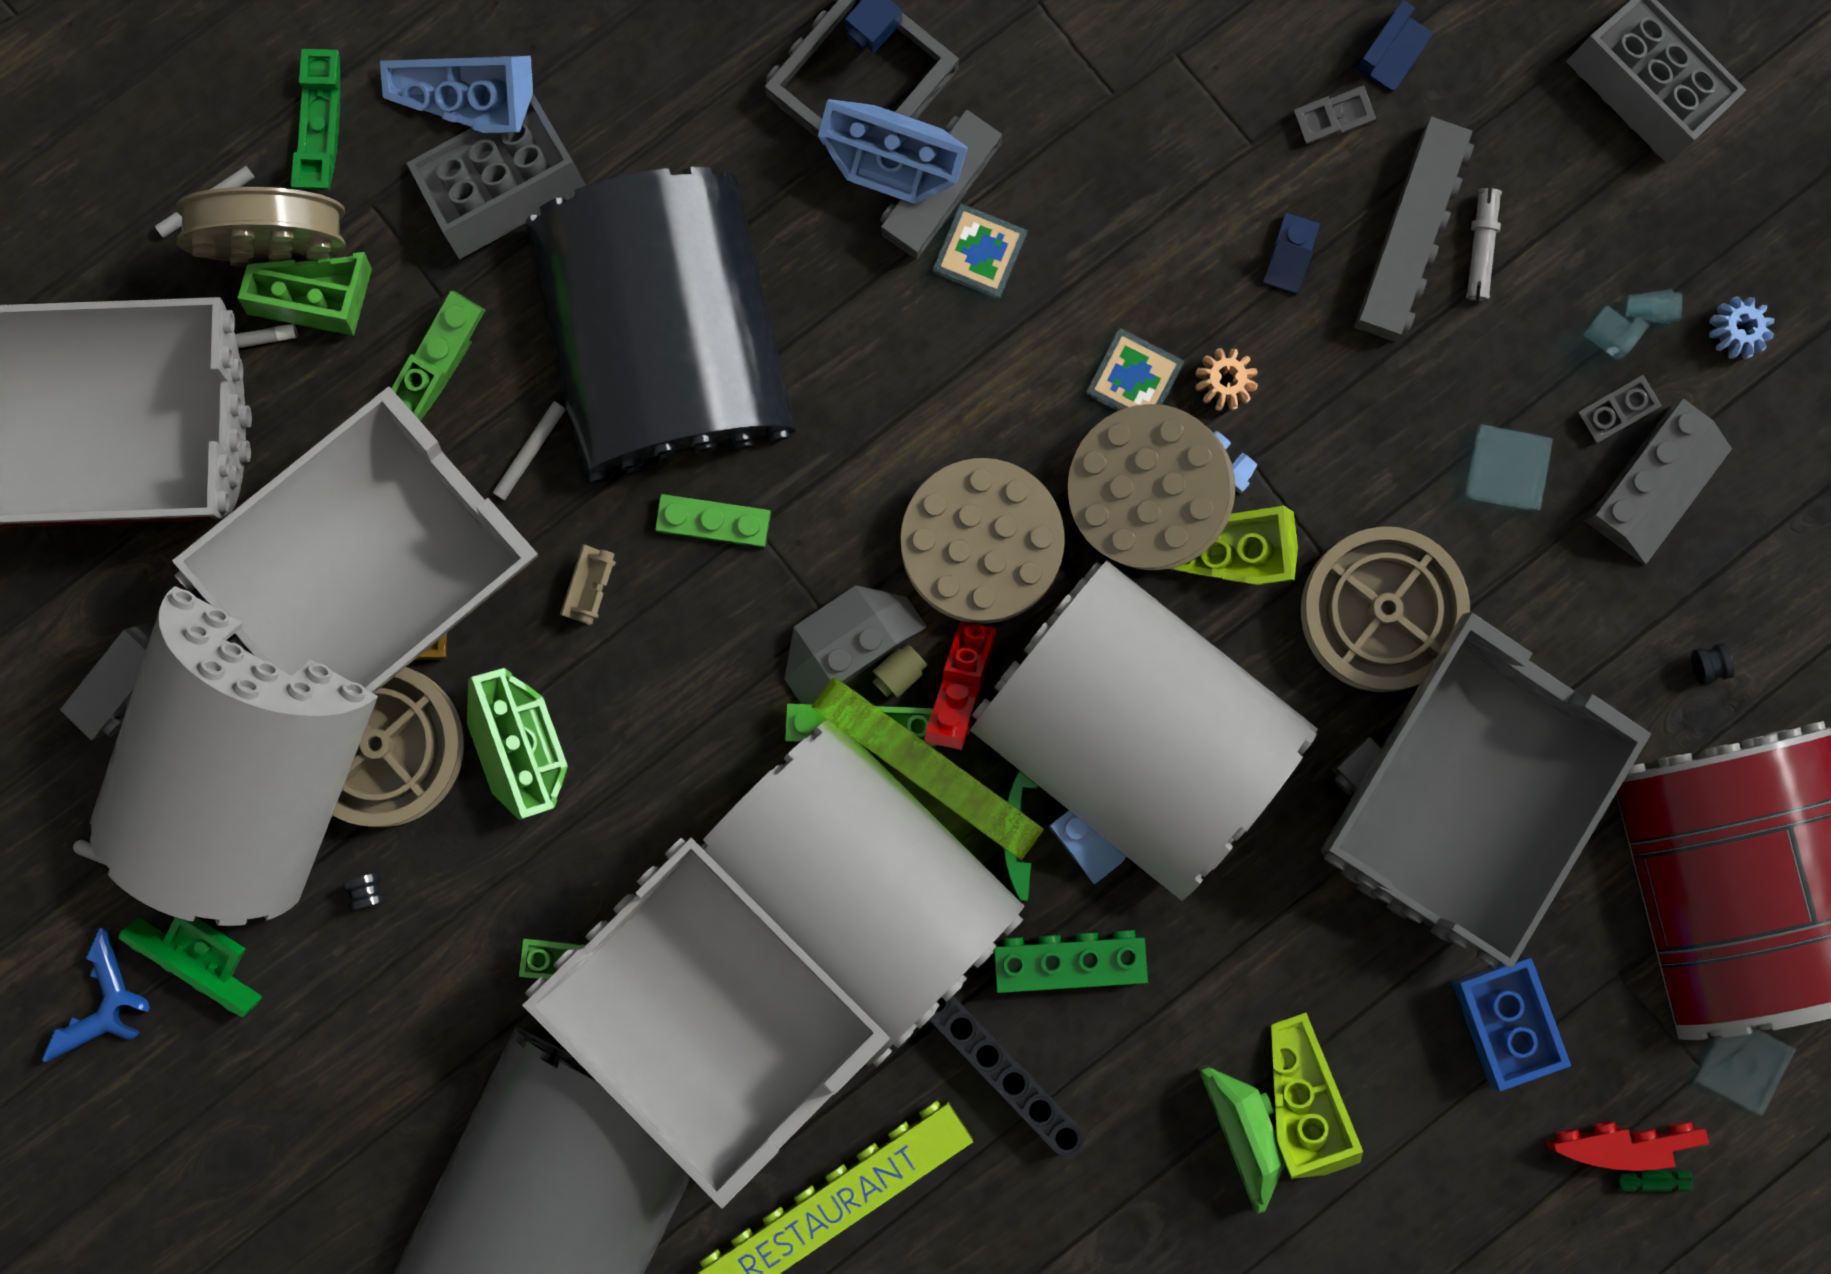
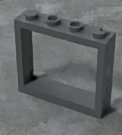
(823, 25)

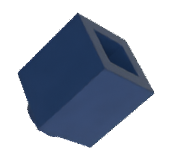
(872, 23)

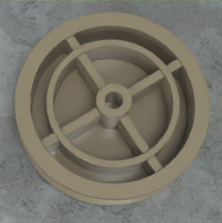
(260, 225)
(1151, 487)
(982, 540)
(1382, 607)
(404, 756)

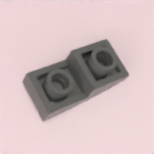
(1620, 409)

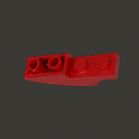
(961, 685)
(1614, 1148)

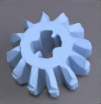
(1738, 340)

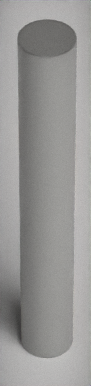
(175, 220)
(529, 450)

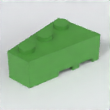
(308, 293)

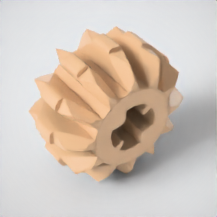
(1240, 382)

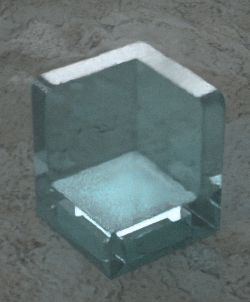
(1615, 332)

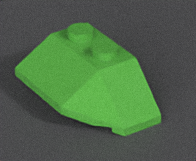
(515, 743)
(1248, 1132)

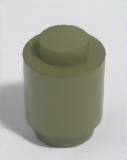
(898, 671)

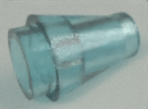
(1656, 306)

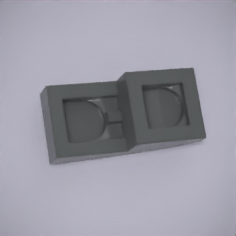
(1335, 116)

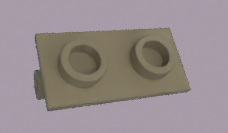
(587, 583)

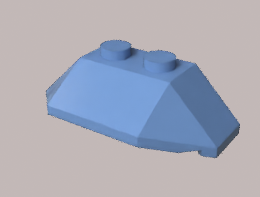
(890, 150)

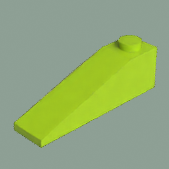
(1252, 549)
(1309, 1111)

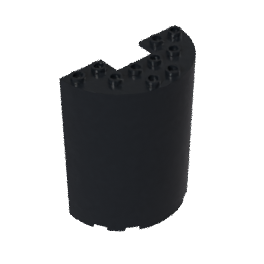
(658, 320)

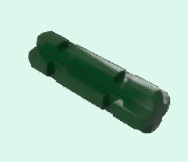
(1654, 1181)

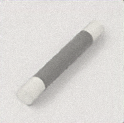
(266, 335)

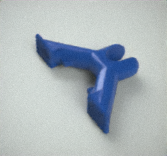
(107, 1016)

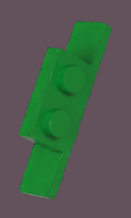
(196, 956)

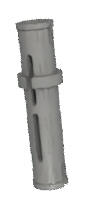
(1483, 246)

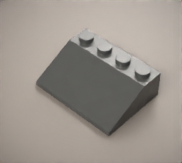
(1656, 76)
(494, 181)

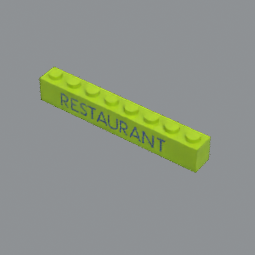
(845, 1196)

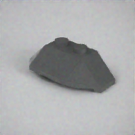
(847, 639)

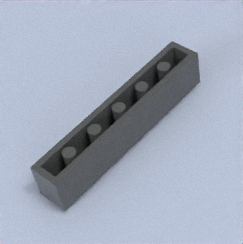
(1413, 230)

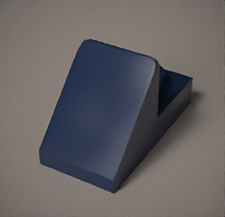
(1291, 253)

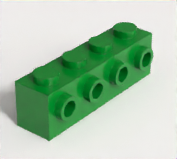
(1070, 963)

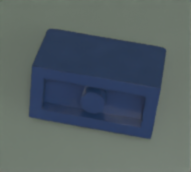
(1395, 48)

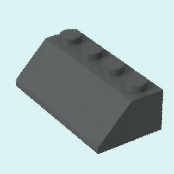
(1660, 481)

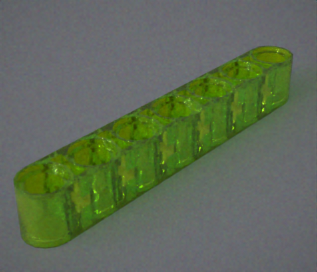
(927, 768)

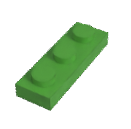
(713, 521)

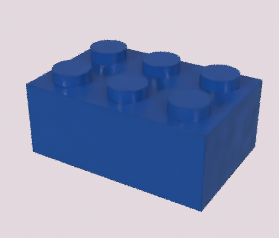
(1511, 1024)

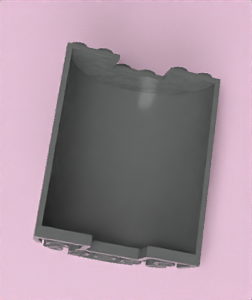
(1483, 794)
(546, 1178)

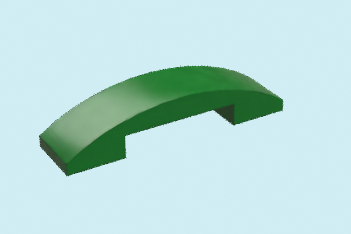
(319, 120)
(1018, 871)

